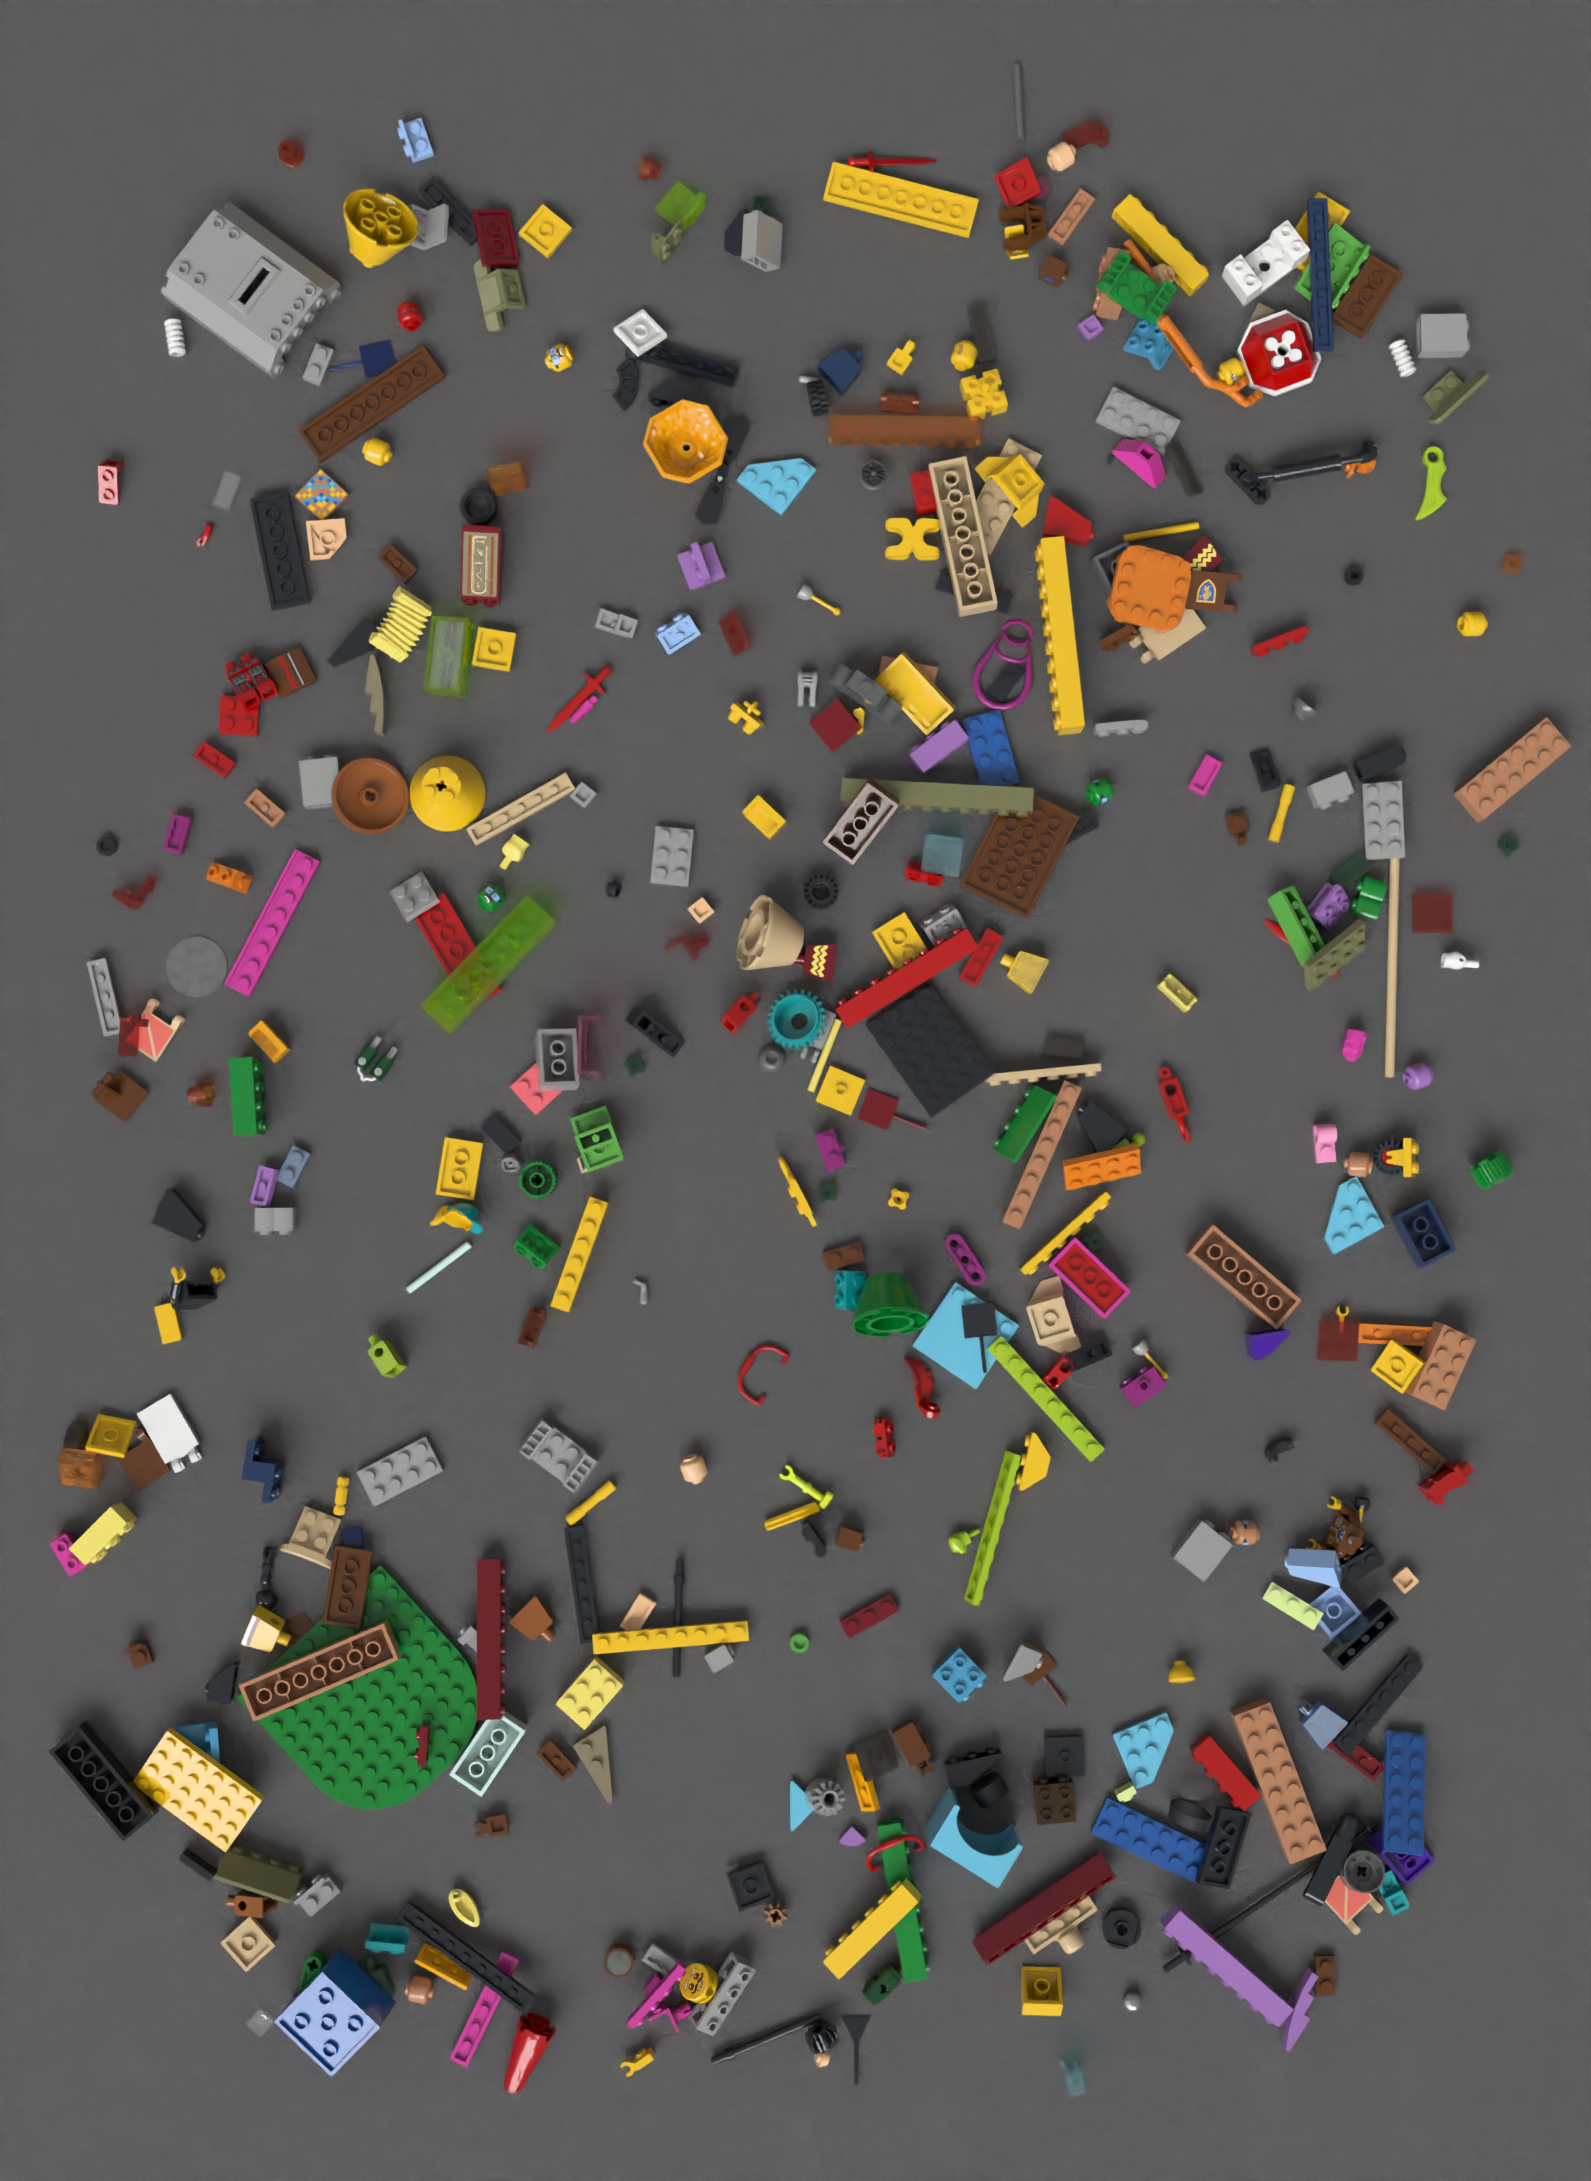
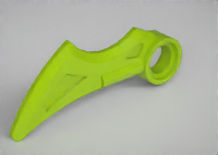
(1433, 494)

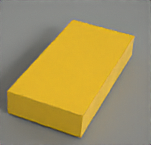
(168, 1323)

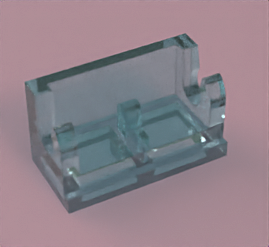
(1073, 2079)

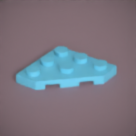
(777, 481)
(1350, 1216)
(1144, 1747)

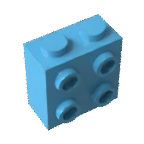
(959, 1674)

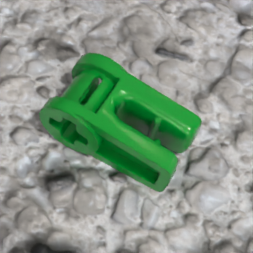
(310, 1969)

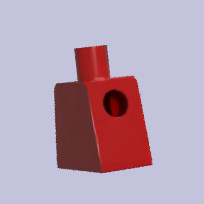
(735, 1017)

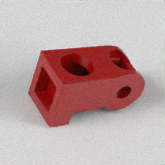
(1058, 1372)

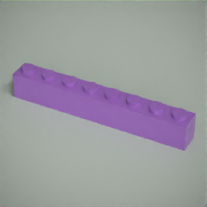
(1226, 1965)

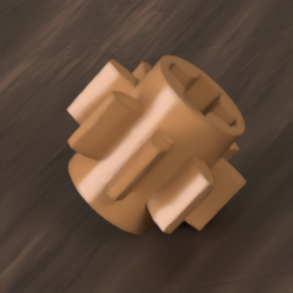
(778, 1919)

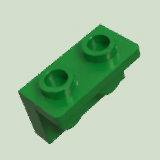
(535, 1247)

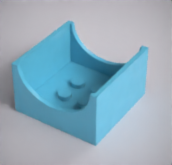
(980, 1853)

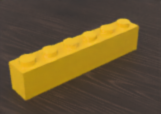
(1160, 244)
(579, 1254)
(872, 1928)

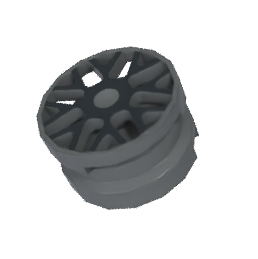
(873, 476)

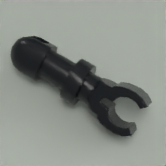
(268, 1556)

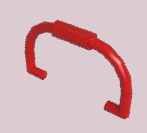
(747, 1364)
(891, 1843)

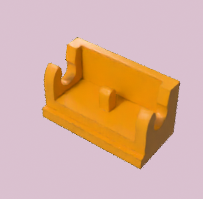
(269, 1041)

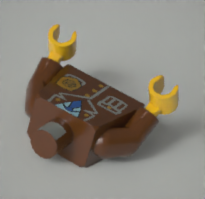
(1344, 1533)

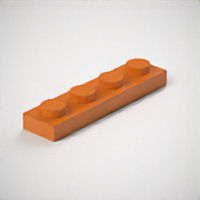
(1385, 1333)

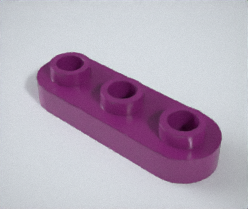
(972, 1264)

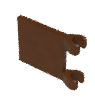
(143, 1462)

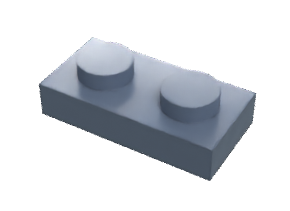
(293, 1166)

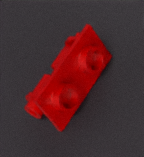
(914, 873)
(886, 1446)

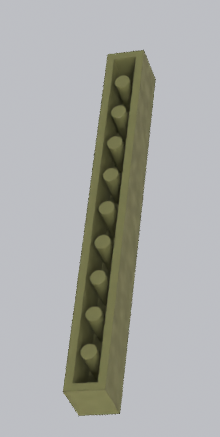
(950, 796)

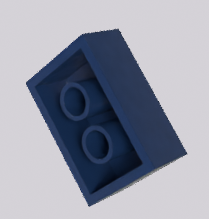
(1422, 1233)

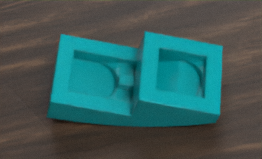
(1393, 1893)

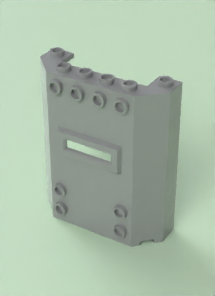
(221, 266)

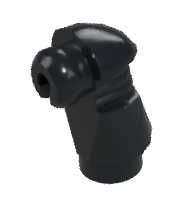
(1280, 1446)

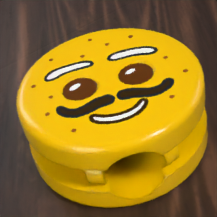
(699, 1983)

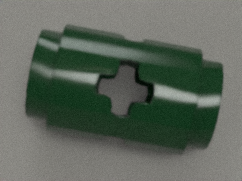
(888, 1977)

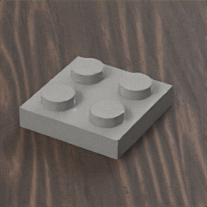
(414, 896)

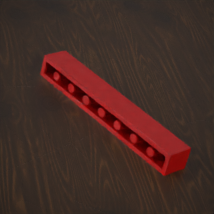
(906, 977)

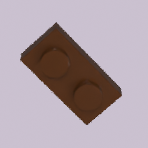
(397, 564)
(1117, 638)
(843, 1256)
(556, 1760)
(1325, 1968)

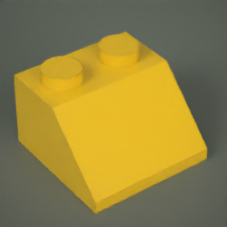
(1041, 1991)

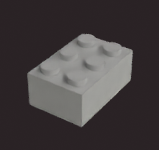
(556, 1059)

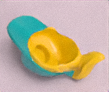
(460, 1215)

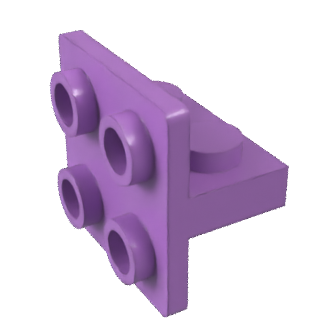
(701, 565)
(1328, 905)

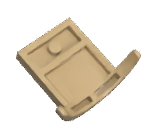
(313, 1537)

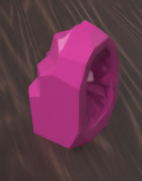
(1353, 1044)

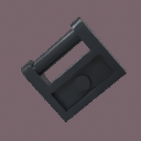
(812, 1535)

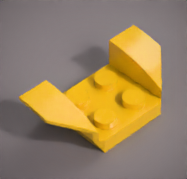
(1017, 482)

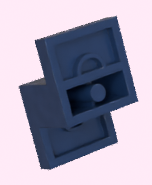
(263, 1469)

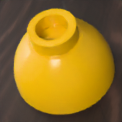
(1181, 1673)

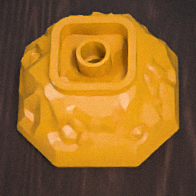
(682, 427)

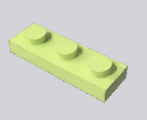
(1293, 1605)

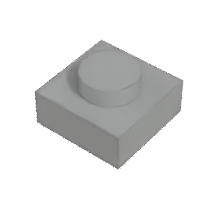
(583, 795)

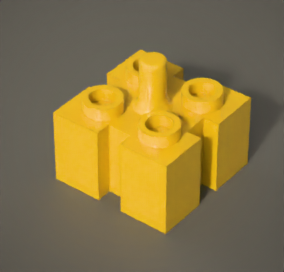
(983, 394)

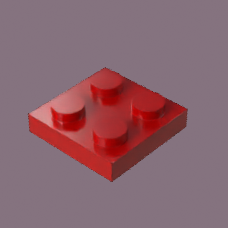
(1018, 183)
(237, 721)

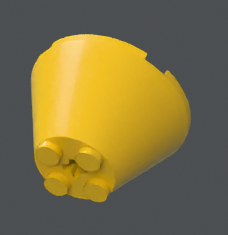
(377, 226)
(447, 793)

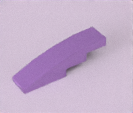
(1300, 2002)

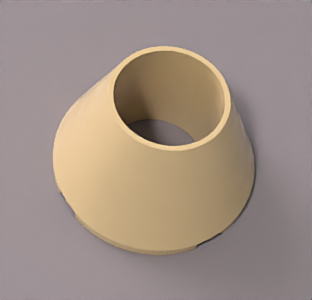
(769, 936)

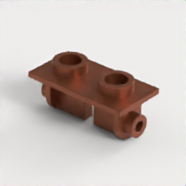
(899, 402)
(534, 1321)

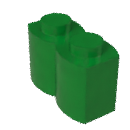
(1369, 898)

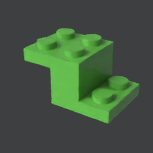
(597, 1139)

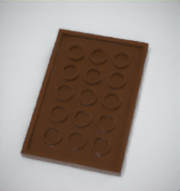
(1019, 856)

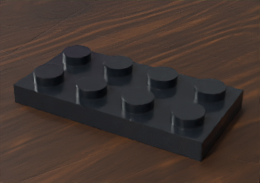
(1223, 1847)

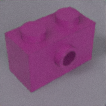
(830, 1150)
(1142, 1385)

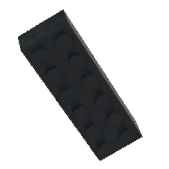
(104, 1781)

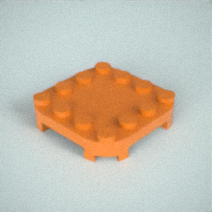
(1149, 588)

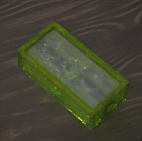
(449, 656)

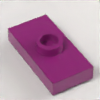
(177, 834)

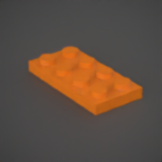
(1101, 1167)

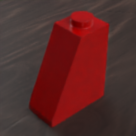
(1065, 522)

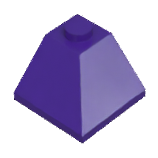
(1264, 1342)

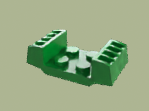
(1135, 289)

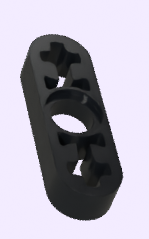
(1247, 489)

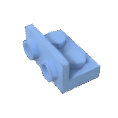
(416, 140)
(677, 632)

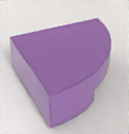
(852, 1837)

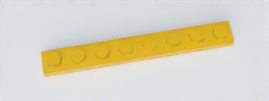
(670, 1637)

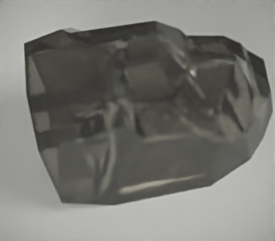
(76, 1436)

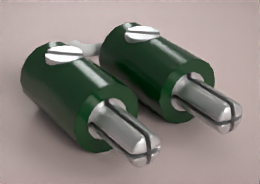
(367, 1056)

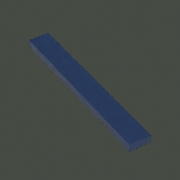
(1320, 275)

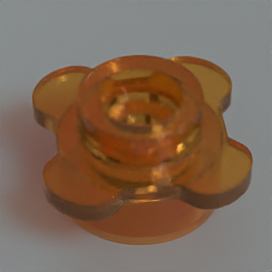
(1516, 560)

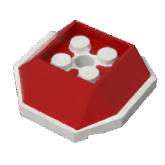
(1263, 363)

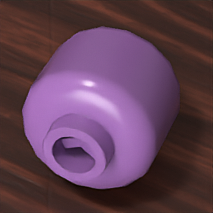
(1417, 1076)

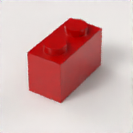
(922, 493)

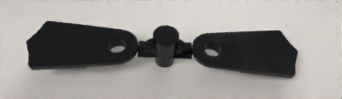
(710, 506)

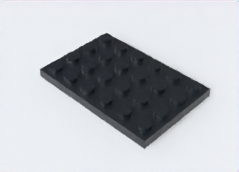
(929, 1049)

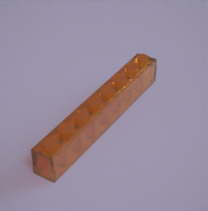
(904, 430)

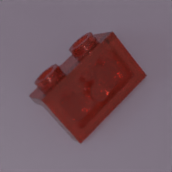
(734, 633)

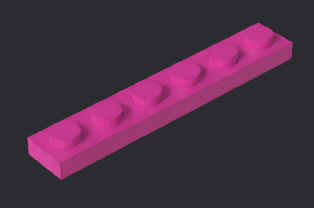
(481, 2014)

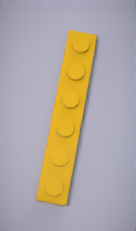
(1071, 1228)

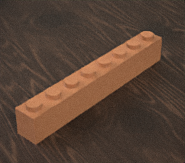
(1041, 1155)

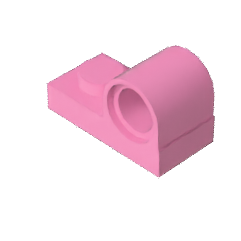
(1324, 1142)

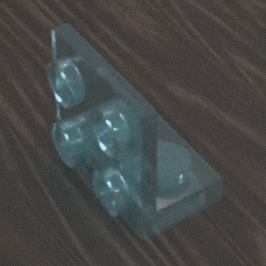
(942, 854)

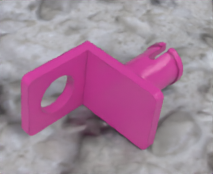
(675, 2015)

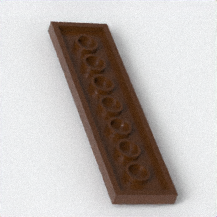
(371, 404)

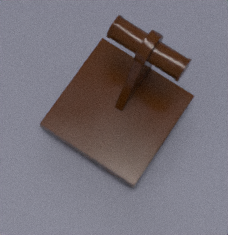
(119, 1094)

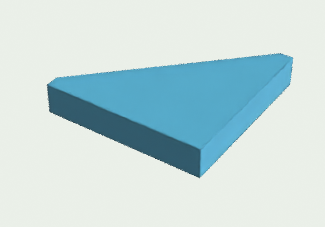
(798, 1807)

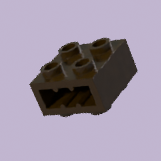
(1054, 1800)

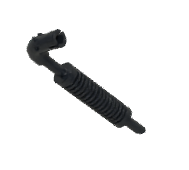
(1316, 466)

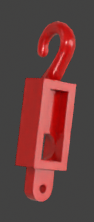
(1174, 1104)

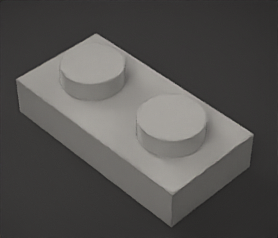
(318, 365)

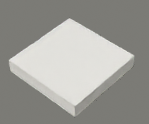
(640, 332)

